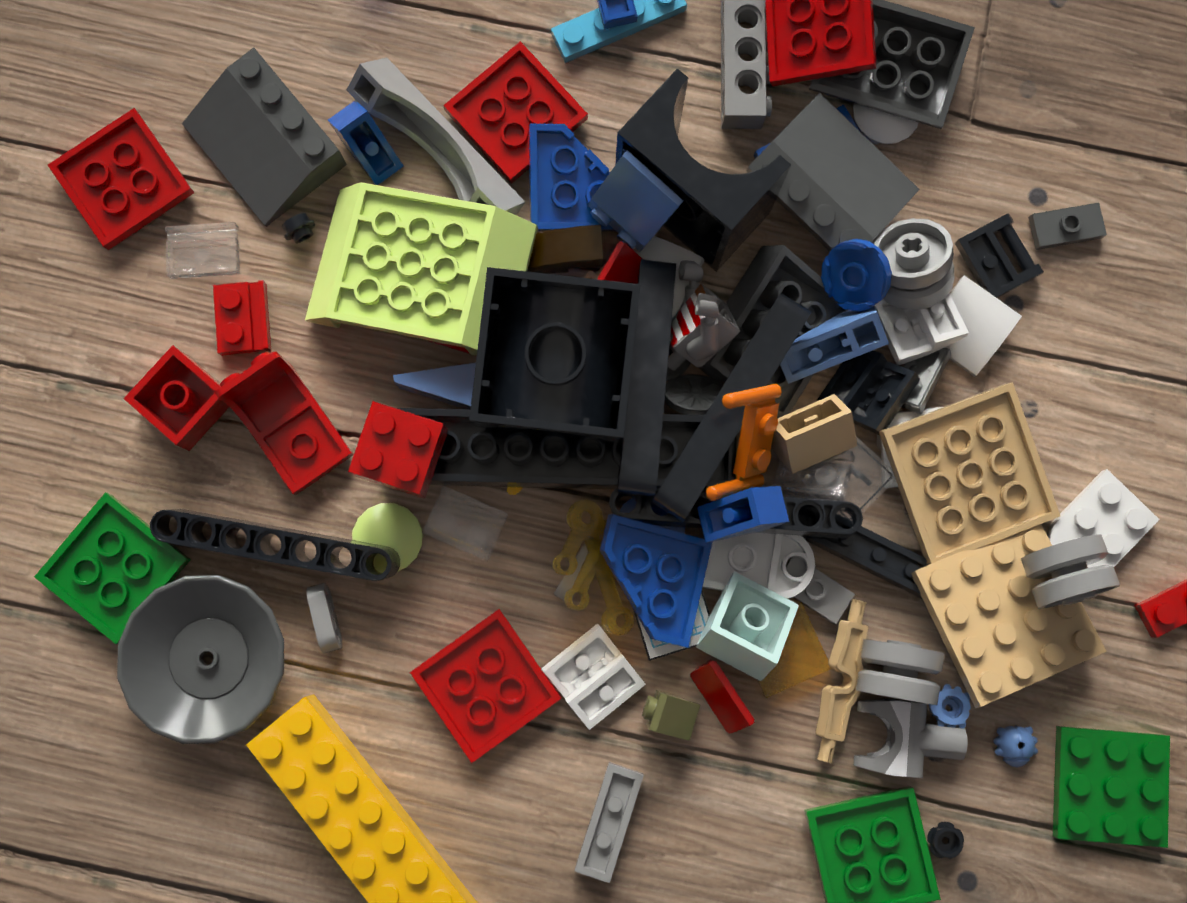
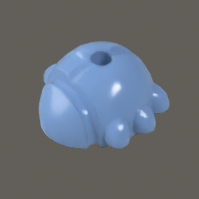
(959, 706)
(1008, 742)

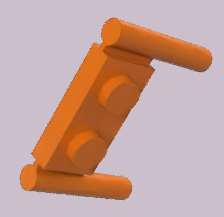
(754, 441)

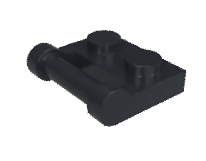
(989, 261)

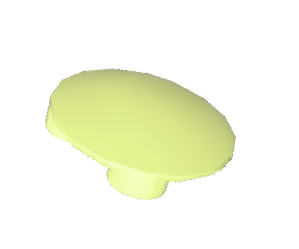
(391, 527)

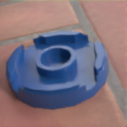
(856, 274)

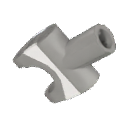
(909, 739)

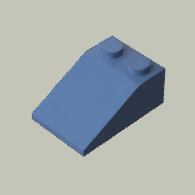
(633, 202)

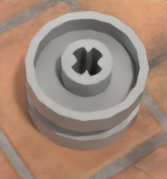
(919, 262)
(1071, 576)
(900, 671)

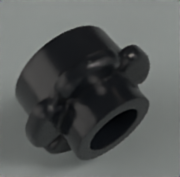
(298, 228)
(954, 844)

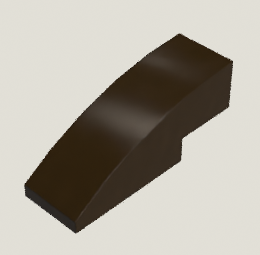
(567, 248)

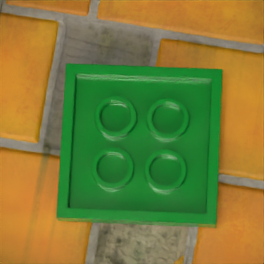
(110, 566)
(1111, 786)
(873, 850)

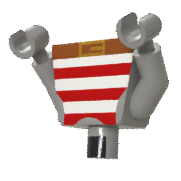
(701, 324)

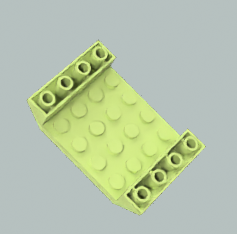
(414, 263)

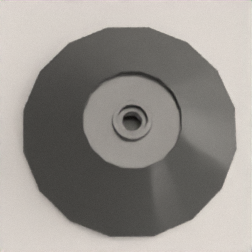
(165, 668)

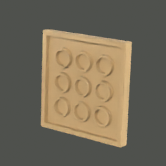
(969, 473)
(993, 622)

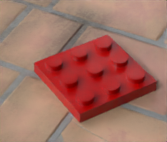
(818, 39)
(504, 102)
(120, 179)
(485, 685)

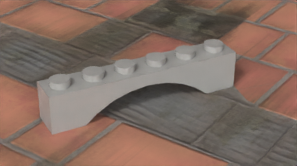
(397, 101)

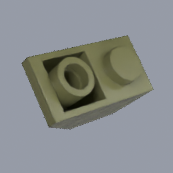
(670, 715)

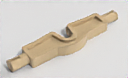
(838, 700)

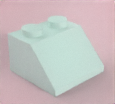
(748, 627)

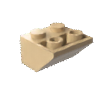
(814, 434)

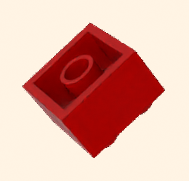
(178, 398)
(398, 449)

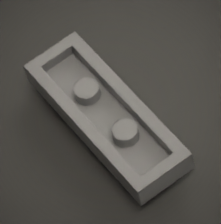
(609, 822)

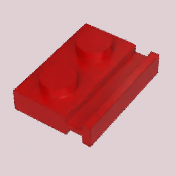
(242, 317)

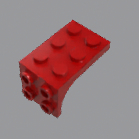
(285, 420)

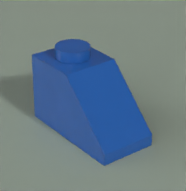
(365, 142)
(743, 513)

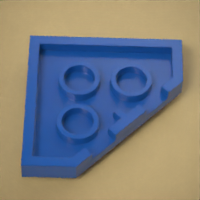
(562, 178)
(658, 574)

